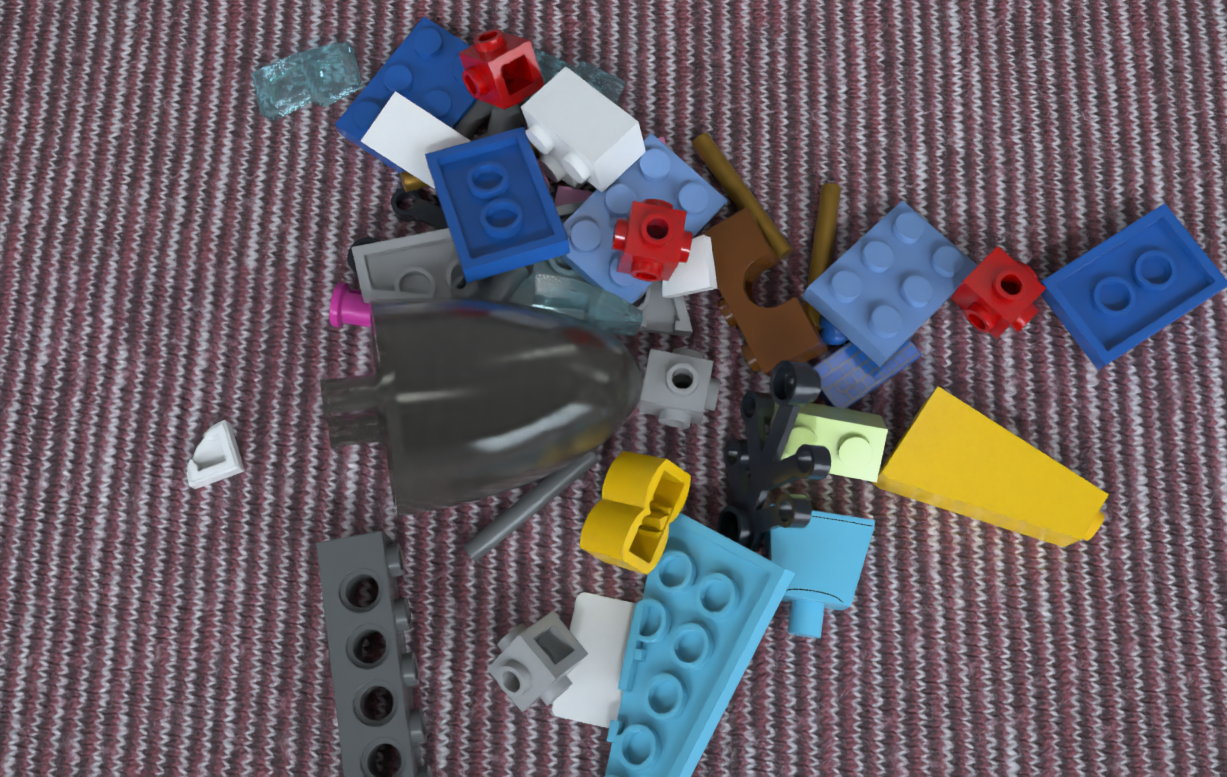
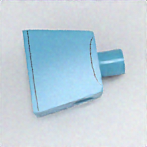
(825, 563)

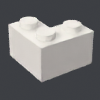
(581, 133)

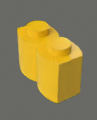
(635, 511)

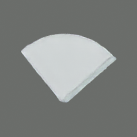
(696, 274)
(215, 457)

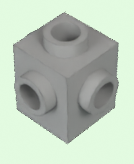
(662, 381)
(537, 661)

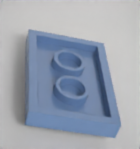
(653, 176)
(889, 282)

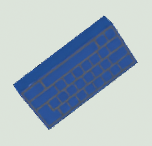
(852, 375)

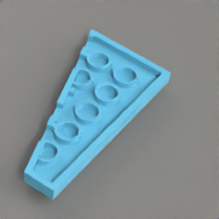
(689, 648)

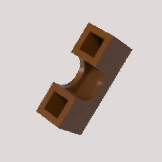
(773, 333)

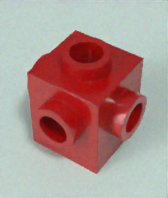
(501, 69)
(649, 257)
(999, 294)

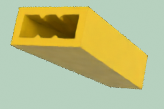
(989, 474)

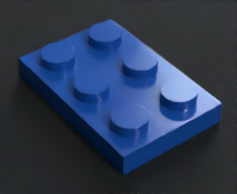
(421, 70)
(496, 204)
(1132, 286)

